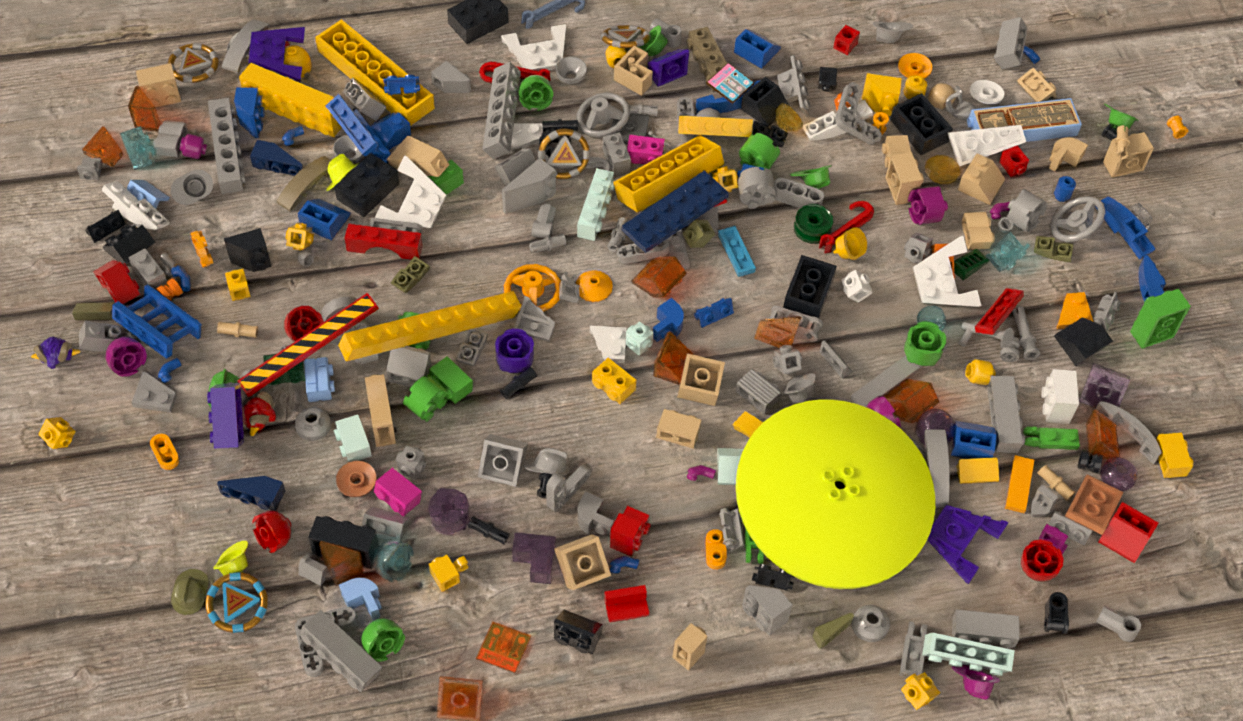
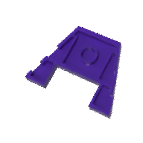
(268, 50)
(954, 532)

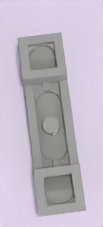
(240, 46)
(1132, 426)
(938, 465)

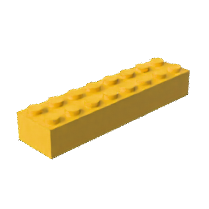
(369, 67)

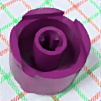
(927, 205)

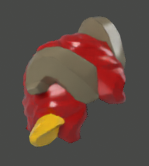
(258, 412)

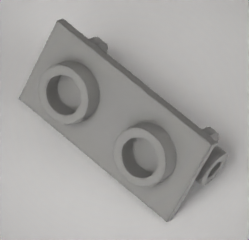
(1109, 306)
(1071, 528)
(732, 529)

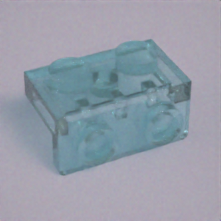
(1007, 252)

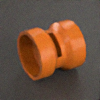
(170, 289)

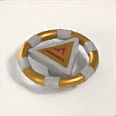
(625, 35)
(194, 63)
(564, 153)

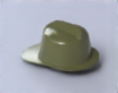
(189, 591)

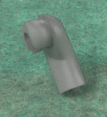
(169, 263)

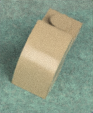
(1067, 150)

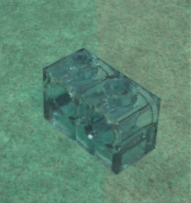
(137, 147)

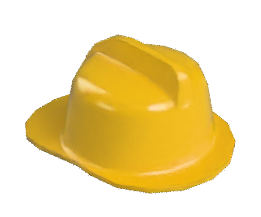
(851, 244)

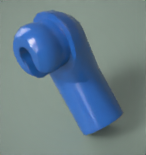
(1031, 54)
(287, 137)
(184, 276)
(167, 368)
(623, 561)

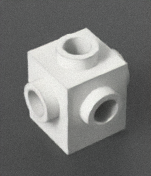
(856, 286)

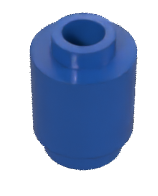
(1064, 188)

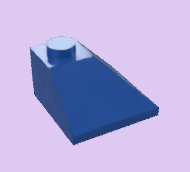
(392, 129)

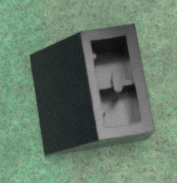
(763, 101)
(128, 242)
(577, 631)

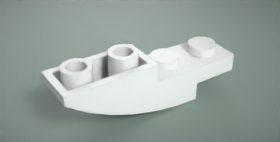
(826, 127)
(133, 209)

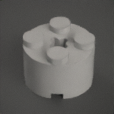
(756, 187)
(1026, 210)

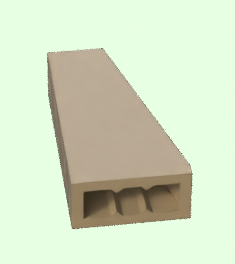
(424, 156)
(380, 410)

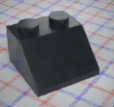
(248, 250)
(1083, 340)

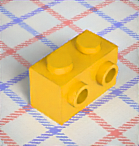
(613, 381)
(1174, 456)

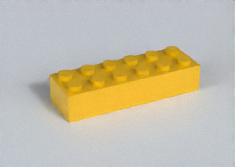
(291, 99)
(668, 173)

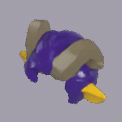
(54, 351)

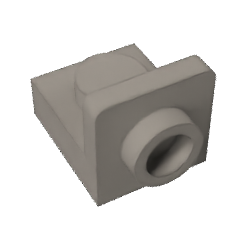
(90, 168)

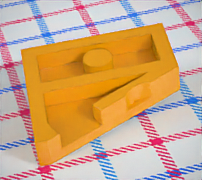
(1074, 307)

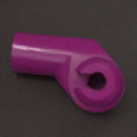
(997, 208)
(702, 470)

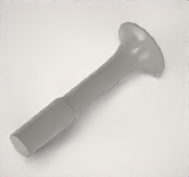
(1005, 336)

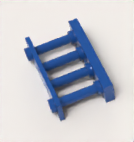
(357, 129)
(152, 335)

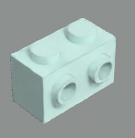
(353, 439)

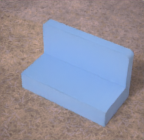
(143, 190)

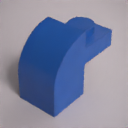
(671, 319)

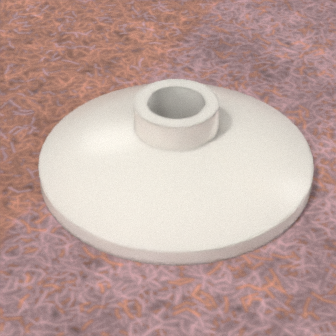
(987, 92)

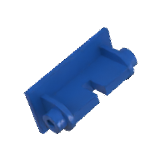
(393, 84)
(714, 313)

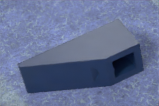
(273, 158)
(258, 490)

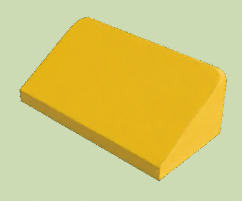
(978, 470)

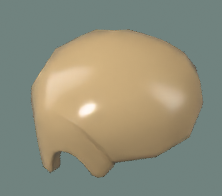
(939, 95)

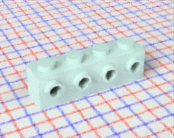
(595, 204)
(966, 652)

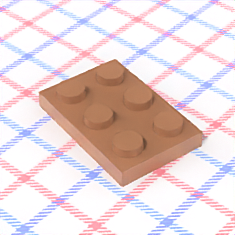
(1094, 504)

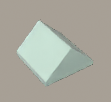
(727, 465)

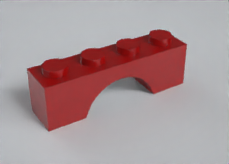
(404, 243)

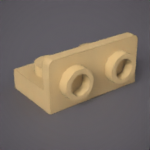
(1036, 86)

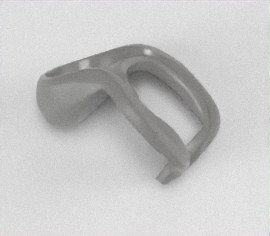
(964, 108)

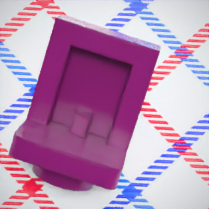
(1055, 536)

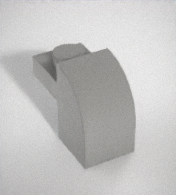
(589, 515)

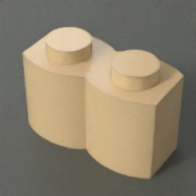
(977, 230)

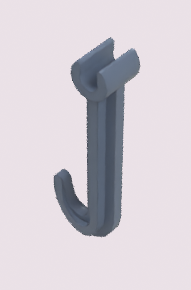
(532, 16)

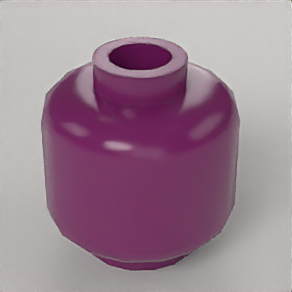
(193, 146)

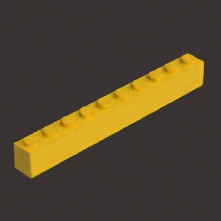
(428, 326)

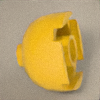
(297, 56)

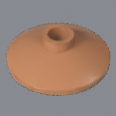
(354, 472)

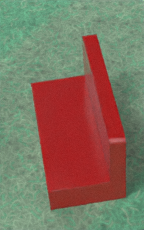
(626, 603)

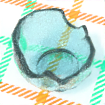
(932, 314)

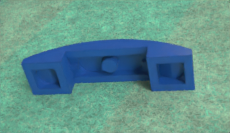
(721, 104)

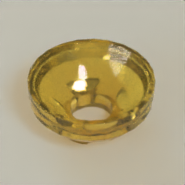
(788, 119)

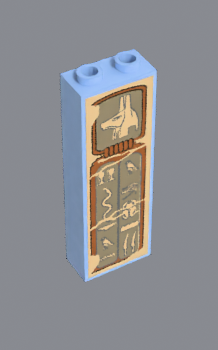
(1038, 119)

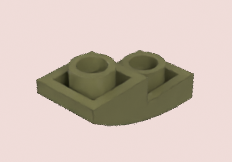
(1054, 250)
(411, 275)

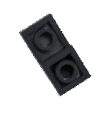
(776, 134)

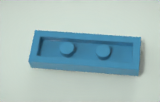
(736, 251)

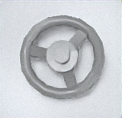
(603, 113)
(1078, 221)

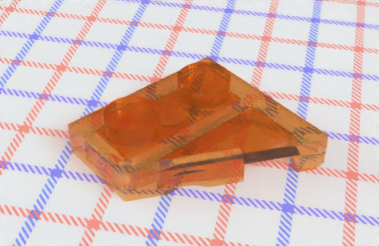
(103, 147)
(778, 330)

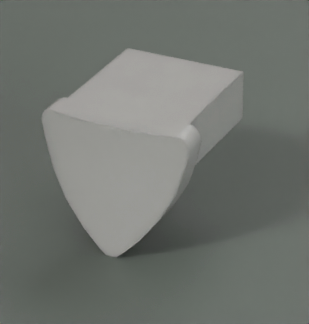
(1043, 502)
(312, 569)

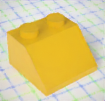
(881, 92)

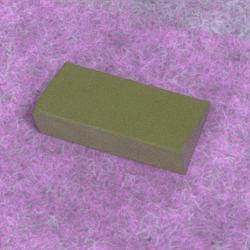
(93, 311)

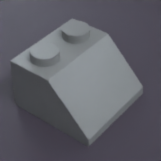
(502, 459)

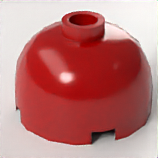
(301, 321)
(272, 530)
(1041, 560)

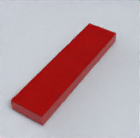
(999, 311)

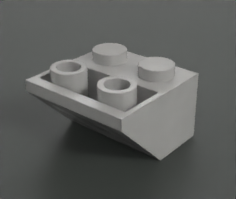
(408, 365)
(767, 607)

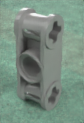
(806, 324)

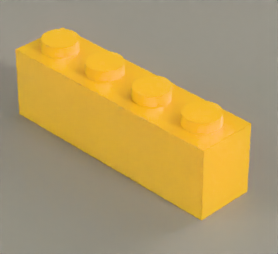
(715, 126)

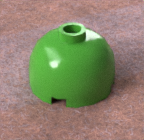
(535, 92)
(382, 638)

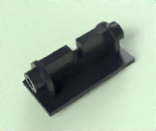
(105, 226)
(765, 574)

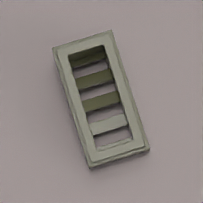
(827, 632)

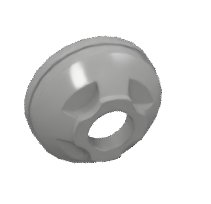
(571, 65)
(345, 145)
(314, 430)
(866, 630)

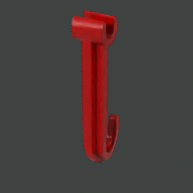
(490, 66)
(858, 221)

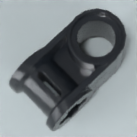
(1056, 617)

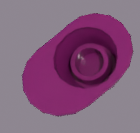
(976, 682)

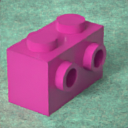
(644, 149)
(397, 492)

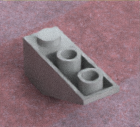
(364, 99)
(98, 336)

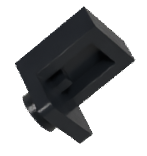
(827, 79)

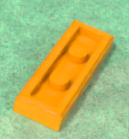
(1019, 484)

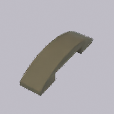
(302, 182)

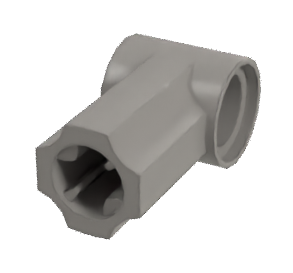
(670, 32)
(544, 224)
(1117, 622)

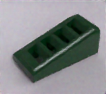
(963, 272)

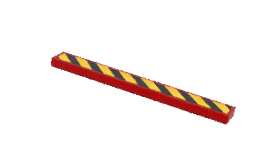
(308, 344)

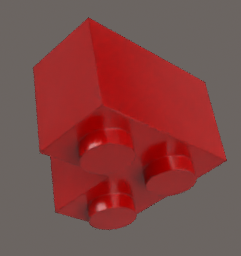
(117, 281)
(628, 531)

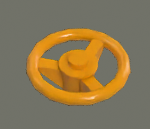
(534, 282)

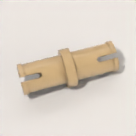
(1122, 142)
(237, 329)
(1056, 482)

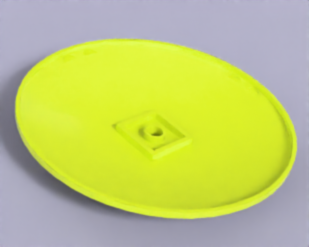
(827, 532)

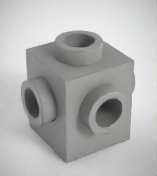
(918, 248)
(793, 360)
(411, 462)

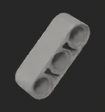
(797, 193)

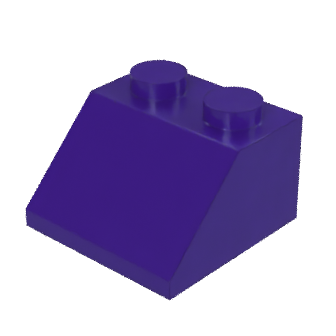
(669, 66)

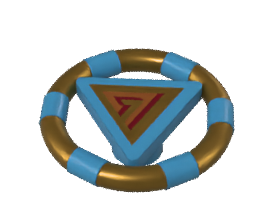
(236, 602)

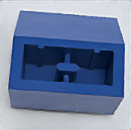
(755, 48)
(249, 110)
(323, 217)
(973, 441)

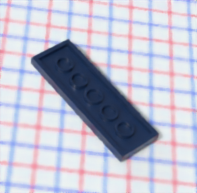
(674, 211)

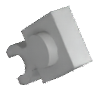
(567, 288)

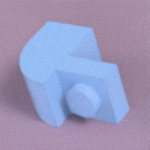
(360, 592)

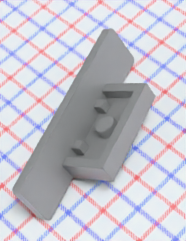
(793, 85)

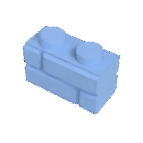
(318, 379)

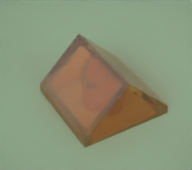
(143, 111)
(671, 359)
(1102, 436)
(341, 562)
(460, 699)

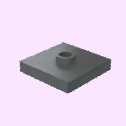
(635, 125)

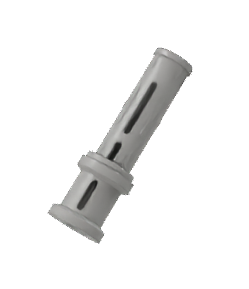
(1027, 340)

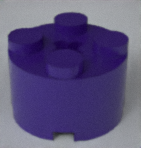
(514, 351)

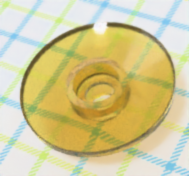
(942, 169)

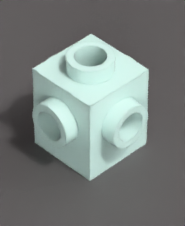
(639, 338)

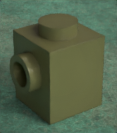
(698, 233)

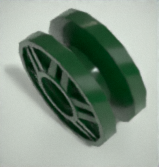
(812, 223)

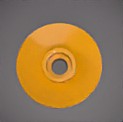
(915, 64)
(594, 291)

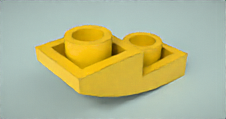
(747, 424)

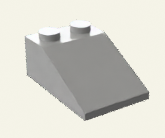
(530, 187)

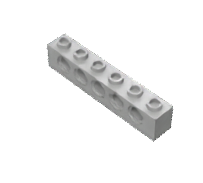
(501, 110)
(225, 145)

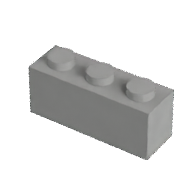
(1011, 43)
(986, 628)

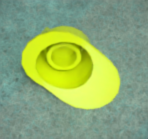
(338, 168)
(233, 559)

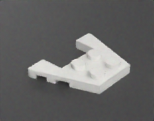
(538, 55)
(421, 202)
(936, 278)

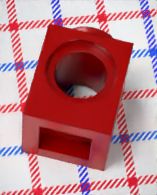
(846, 40)
(1014, 161)

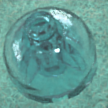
(392, 560)

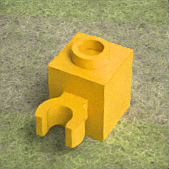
(445, 572)

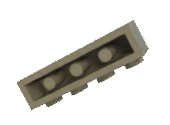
(705, 52)

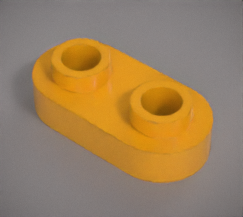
(164, 453)
(715, 547)

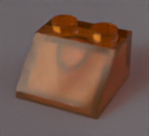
(660, 276)
(912, 399)

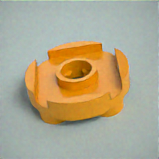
(199, 243)

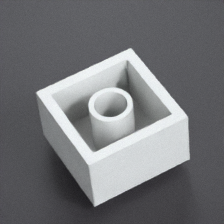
(1060, 396)

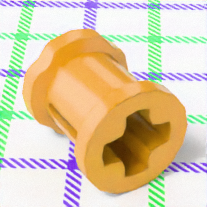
(882, 122)
(1177, 127)

